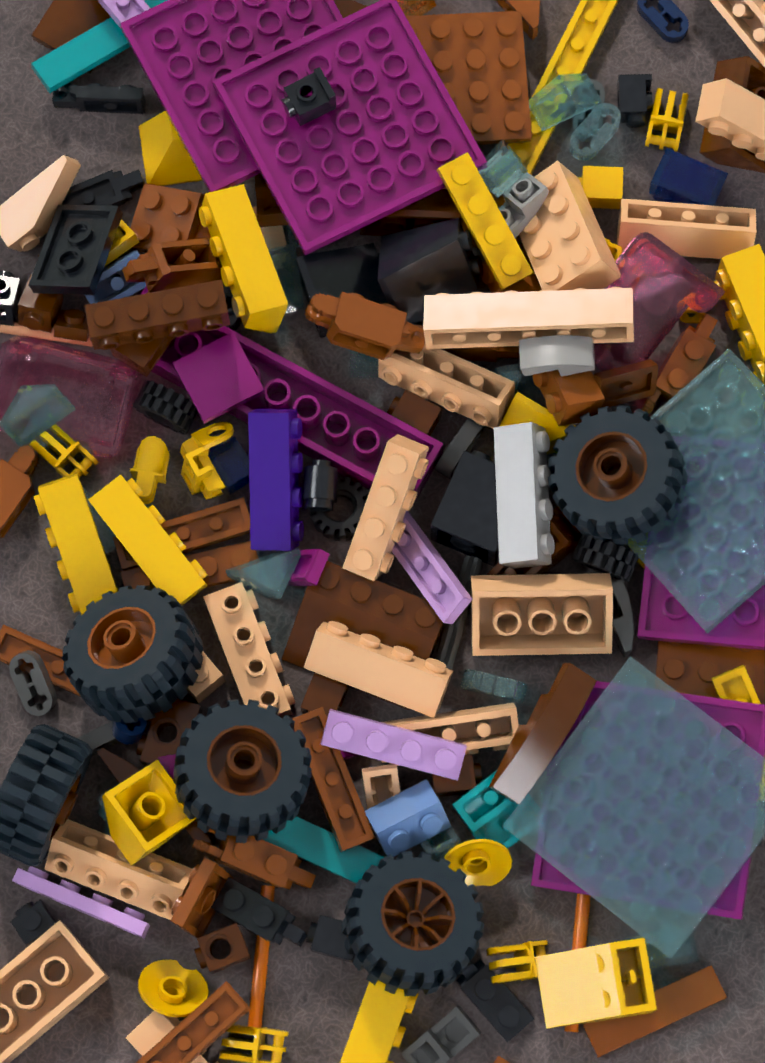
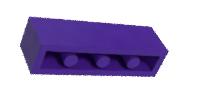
(274, 479)

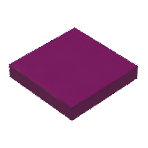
(218, 377)

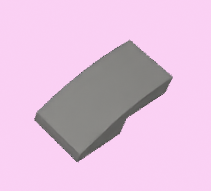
(522, 202)
(559, 352)

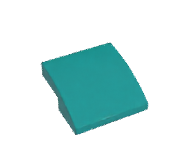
(486, 812)

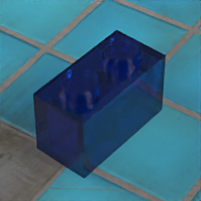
(686, 180)

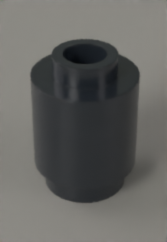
(320, 486)

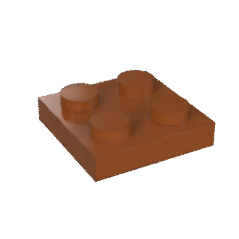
(165, 215)
(194, 909)

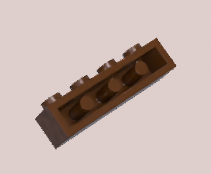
(157, 315)

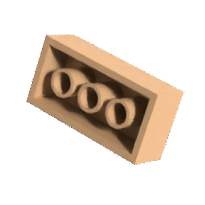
(566, 238)
(541, 614)
(43, 988)

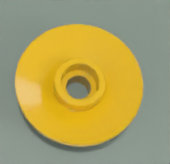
(481, 860)
(171, 988)

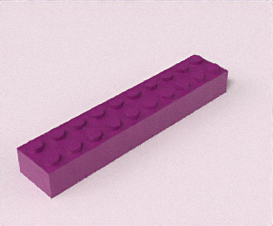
(333, 420)

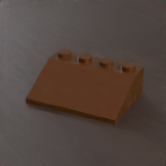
(364, 608)

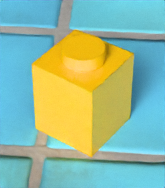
(603, 186)

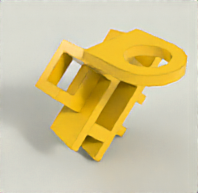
(197, 467)

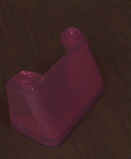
(662, 291)
(94, 383)

